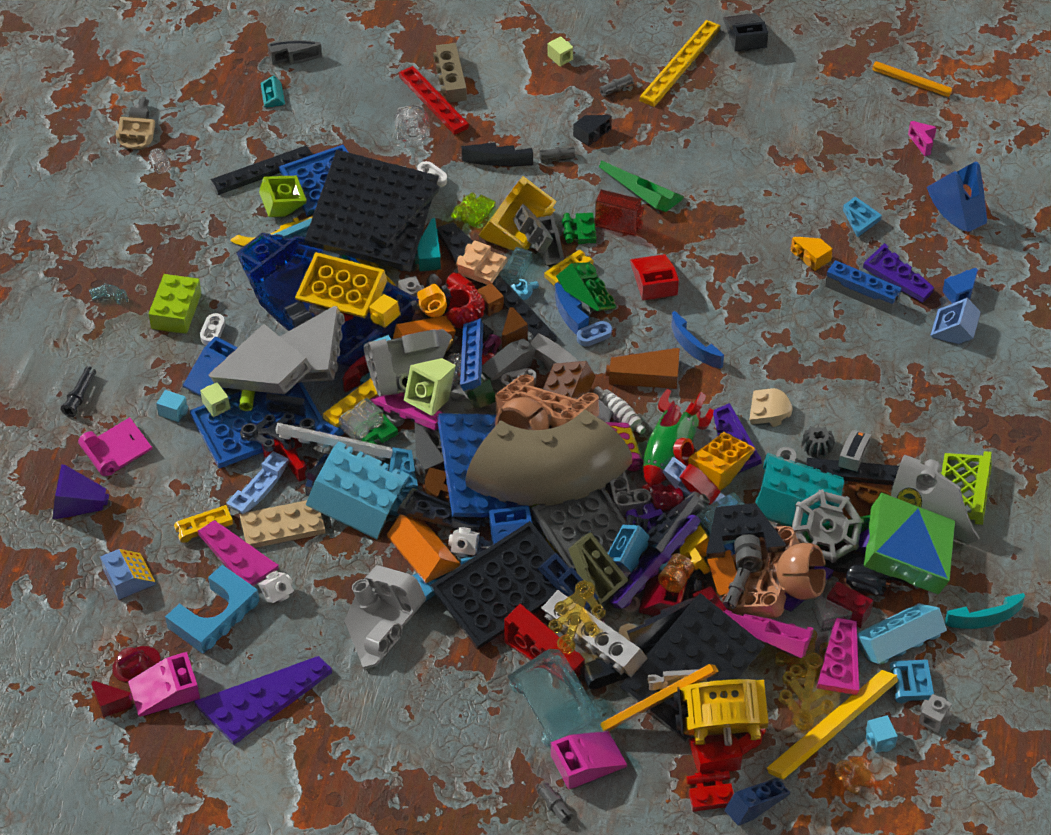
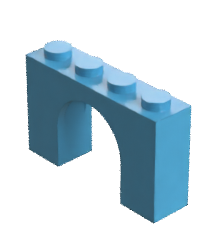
(204, 632)

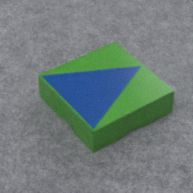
(910, 543)

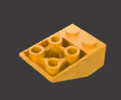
(722, 459)

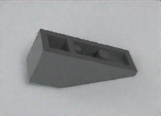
(513, 357)
(426, 453)

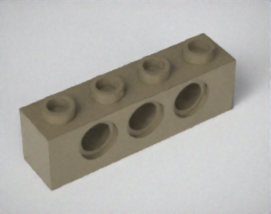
(450, 73)

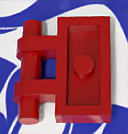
(710, 796)

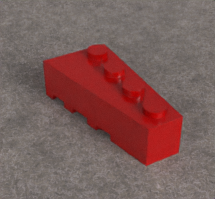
(532, 637)

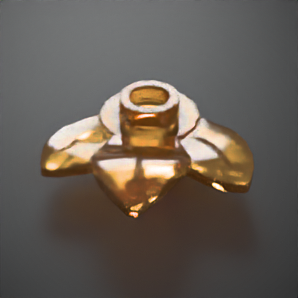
(857, 774)

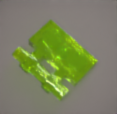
(477, 211)

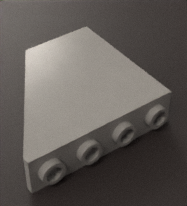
(319, 343)
(262, 365)

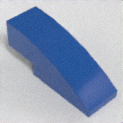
(570, 309)

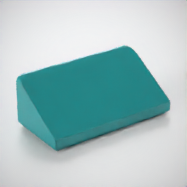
(272, 92)

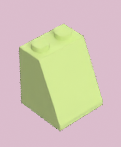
(429, 385)

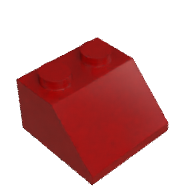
(715, 755)

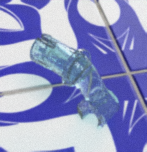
(108, 289)

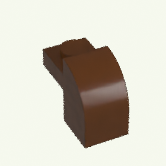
(436, 484)

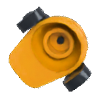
(432, 301)

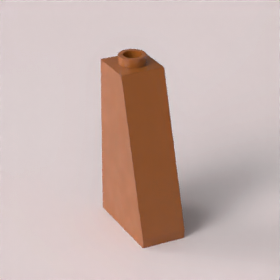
(645, 369)

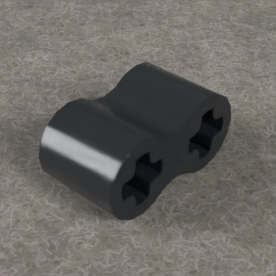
(297, 314)

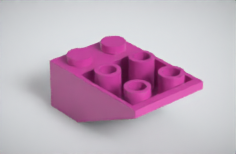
(164, 685)
(586, 757)

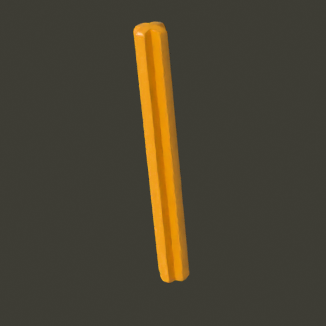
(912, 79)

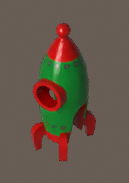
(673, 437)

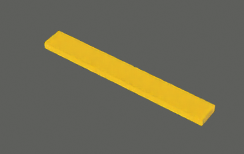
(679, 63)
(832, 724)

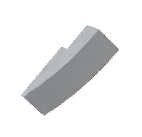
(550, 352)

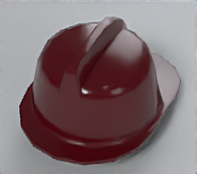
(134, 661)

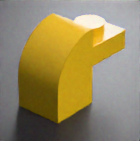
(696, 548)

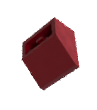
(658, 598)

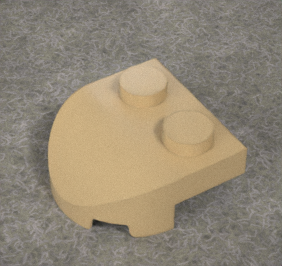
(135, 132)
(770, 406)

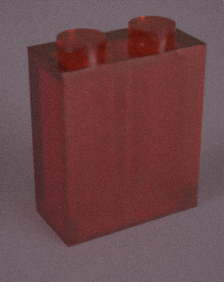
(618, 212)

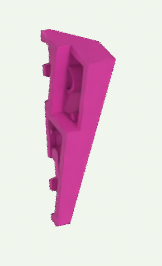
(779, 634)

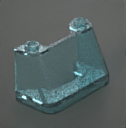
(555, 696)

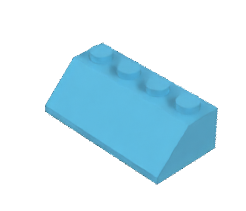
(900, 633)

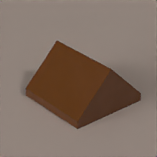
(514, 328)

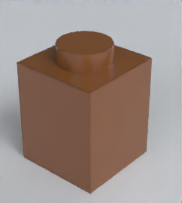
(492, 298)

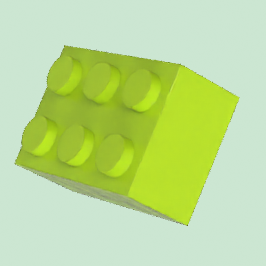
(175, 303)

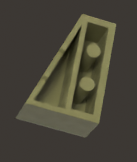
(596, 567)

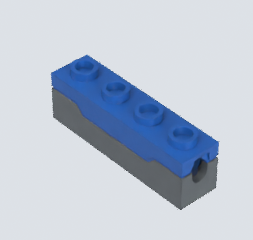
(863, 287)

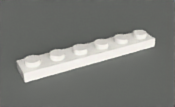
(324, 440)

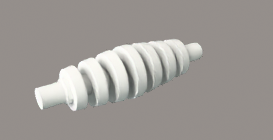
(621, 410)

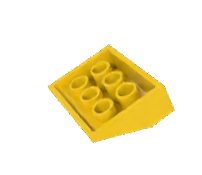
(341, 284)

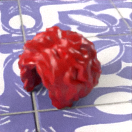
(465, 305)

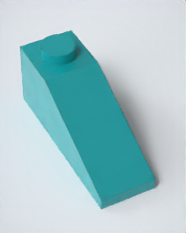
(428, 250)

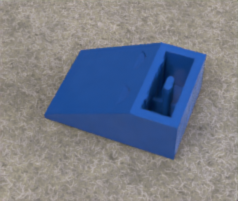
(211, 356)
(507, 520)

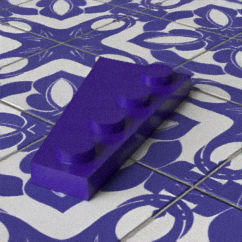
(892, 270)
(728, 422)

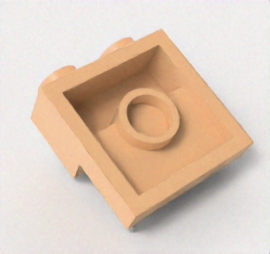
(480, 263)

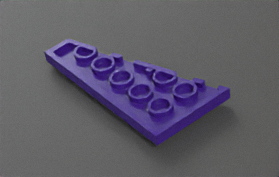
(650, 563)
(252, 703)

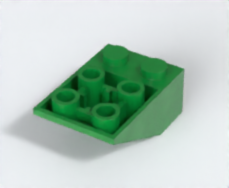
(584, 284)

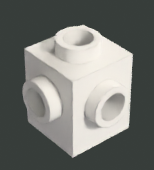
(471, 542)
(276, 587)

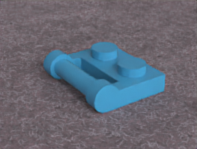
(919, 680)

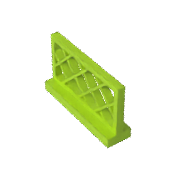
(981, 483)

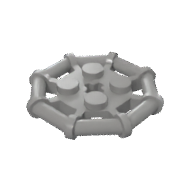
(836, 518)

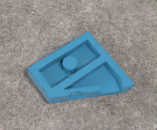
(860, 216)

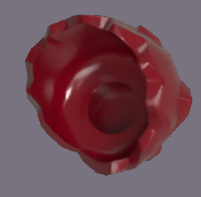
(665, 497)

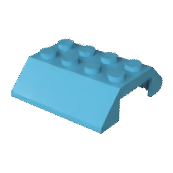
(356, 490)

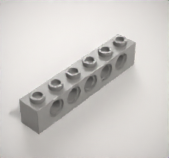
(608, 643)

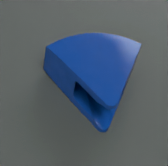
(955, 203)

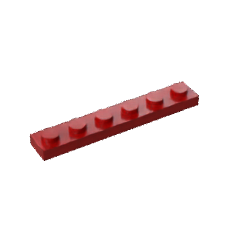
(433, 100)

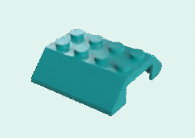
(791, 483)

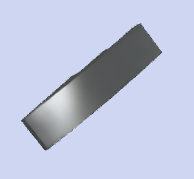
(533, 229)

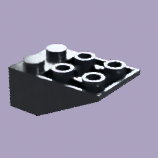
(746, 31)

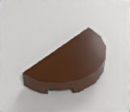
(867, 494)

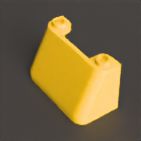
(502, 228)

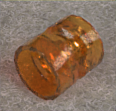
(676, 573)

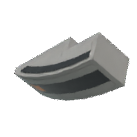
(854, 450)

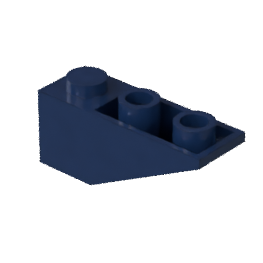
(755, 800)

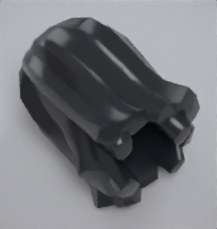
(866, 580)

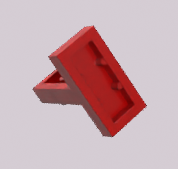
(297, 466)

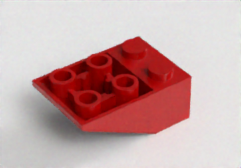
(655, 277)

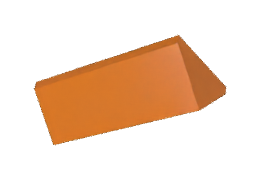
(422, 548)

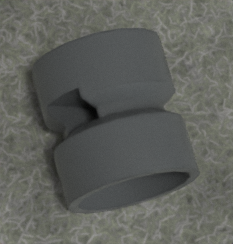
(748, 553)

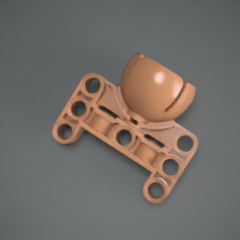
(535, 409)
(782, 573)

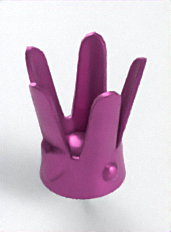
(493, 342)

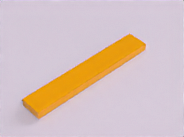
(657, 698)

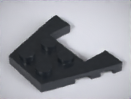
(740, 520)

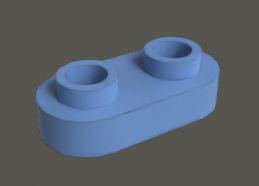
(594, 333)

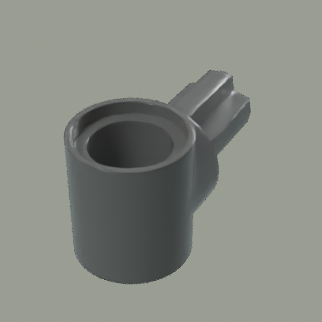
(140, 110)

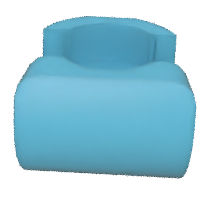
(524, 288)

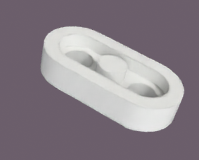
(431, 168)
(212, 327)

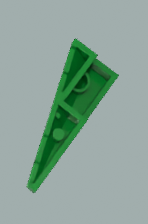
(655, 195)

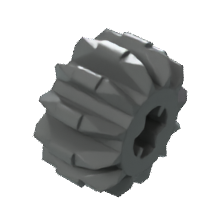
(818, 441)

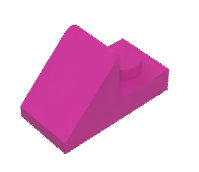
(922, 136)

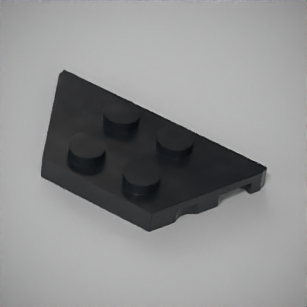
(670, 523)

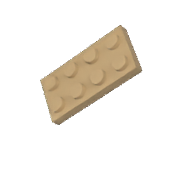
(281, 524)

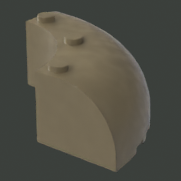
(548, 463)

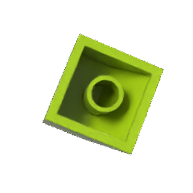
(281, 195)

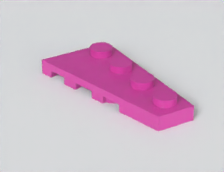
(396, 403)
(237, 554)
(840, 663)

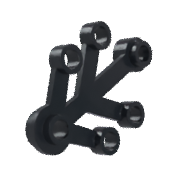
(256, 432)

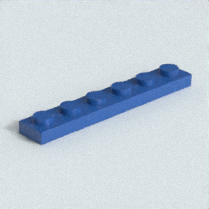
(471, 355)

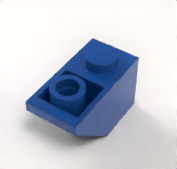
(960, 285)

